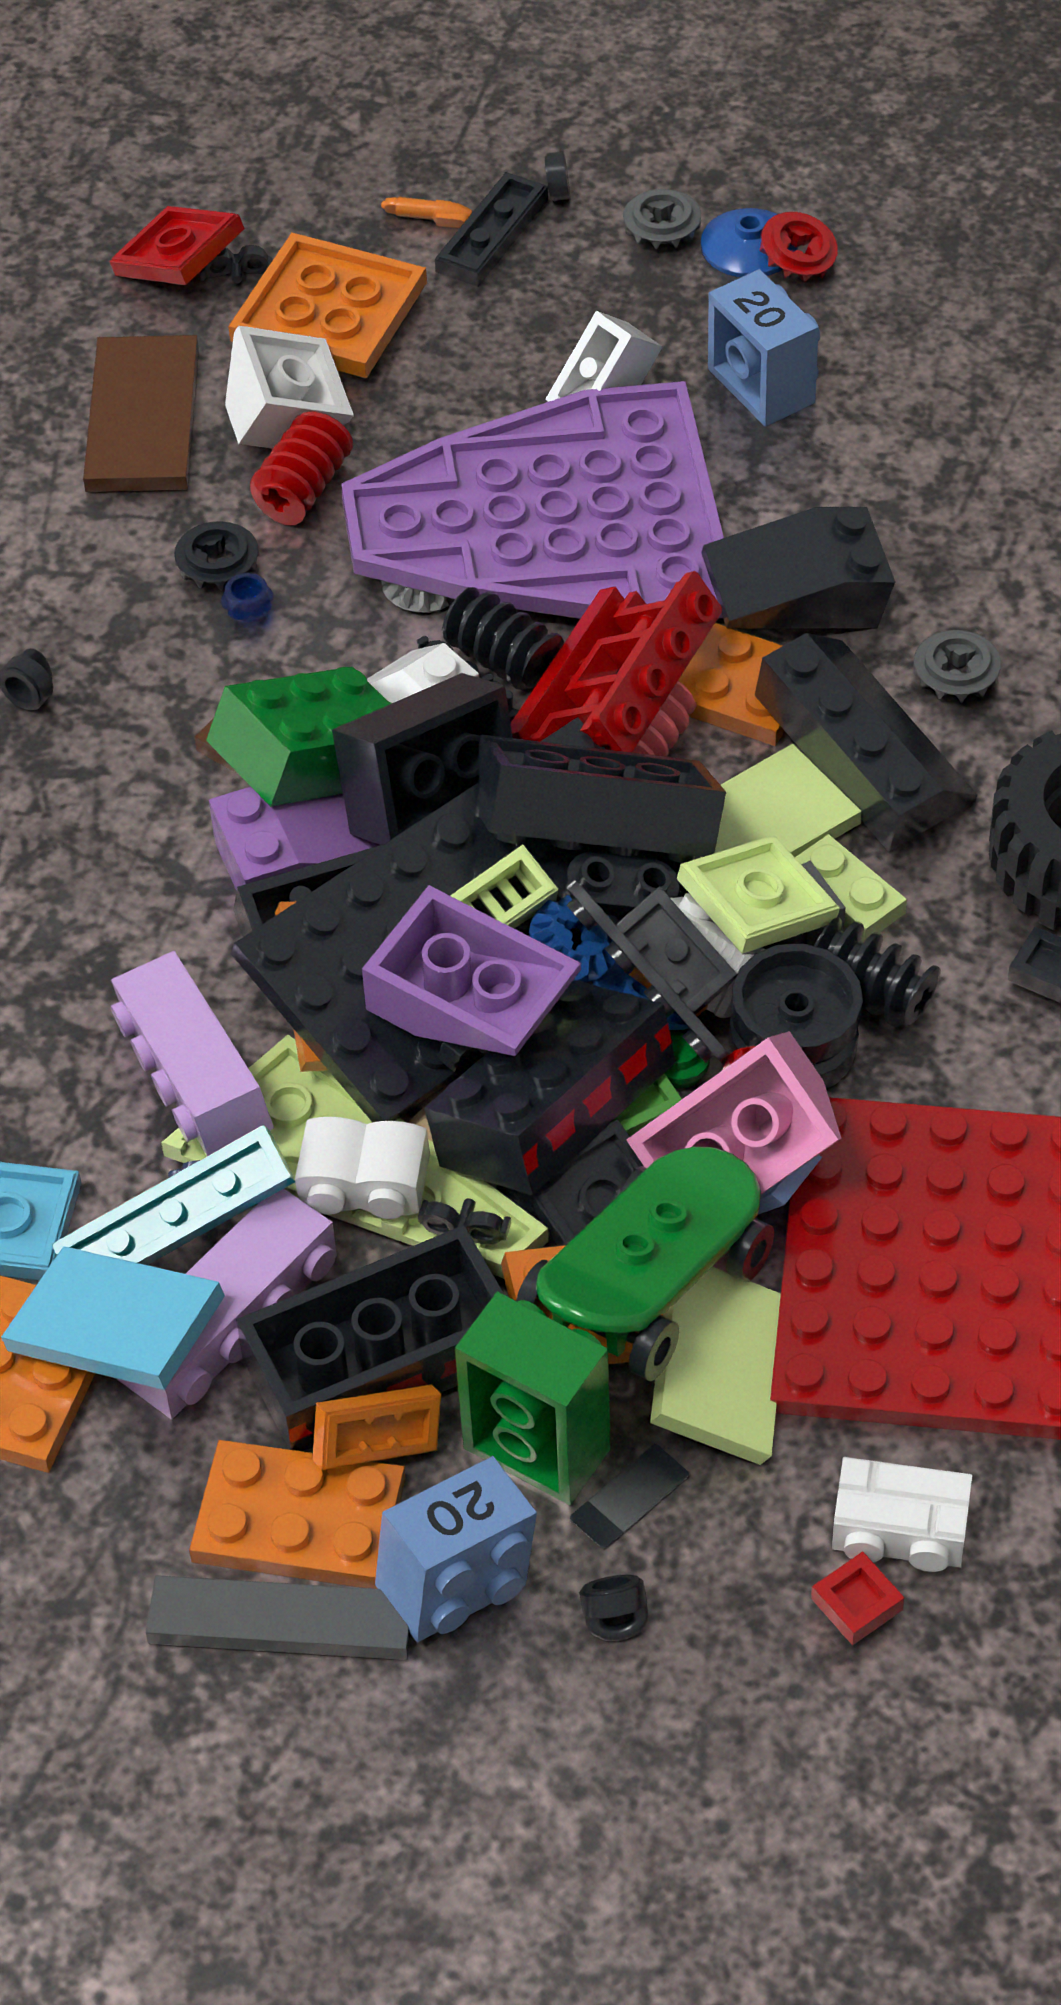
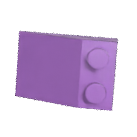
(277, 839)
(464, 976)

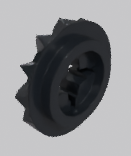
(207, 542)

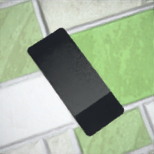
(629, 1496)

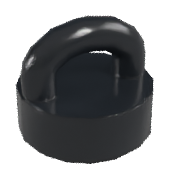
(27, 679)
(612, 1598)

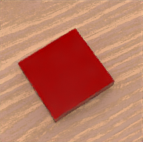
(176, 245)

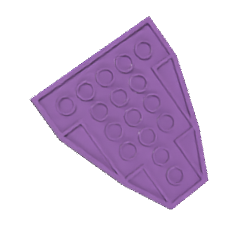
(545, 504)

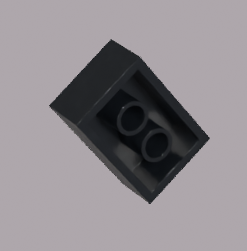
(416, 753)

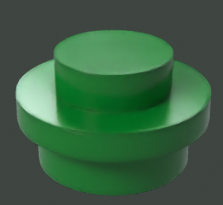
(688, 1066)

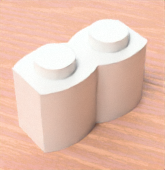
(362, 1166)

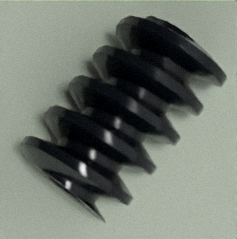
(500, 637)
(884, 983)

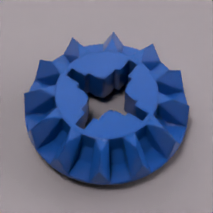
(553, 926)

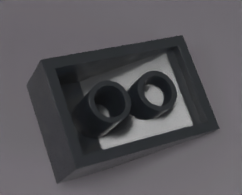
(802, 572)

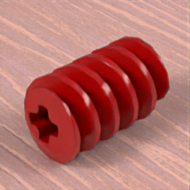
(300, 467)

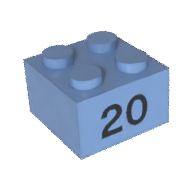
(762, 347)
(455, 1549)

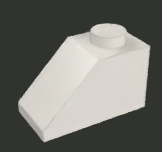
(606, 357)

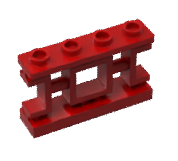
(643, 641)

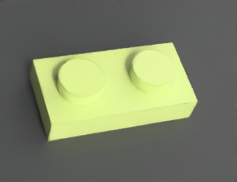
(856, 885)

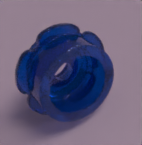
(247, 597)

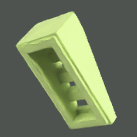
(530, 874)

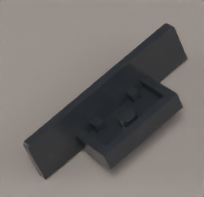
(671, 956)

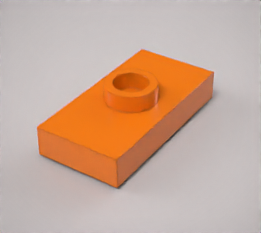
(376, 1427)

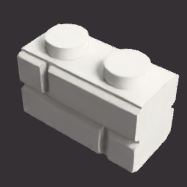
(901, 1513)

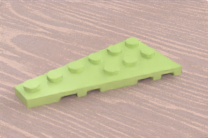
(300, 1096)

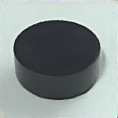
(557, 176)

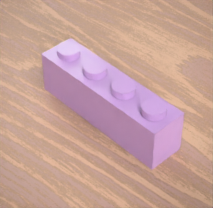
(190, 1054)
(257, 1264)

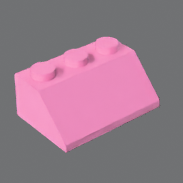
(760, 1108)

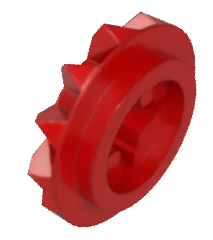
(798, 230)

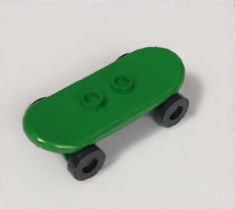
(651, 1250)

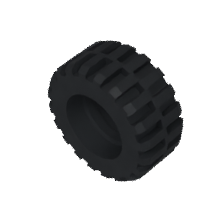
(1025, 829)

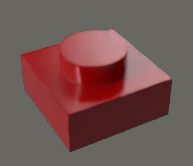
(857, 1598)

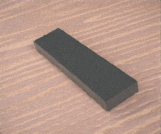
(275, 1618)

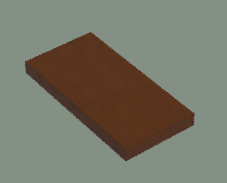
(141, 413)

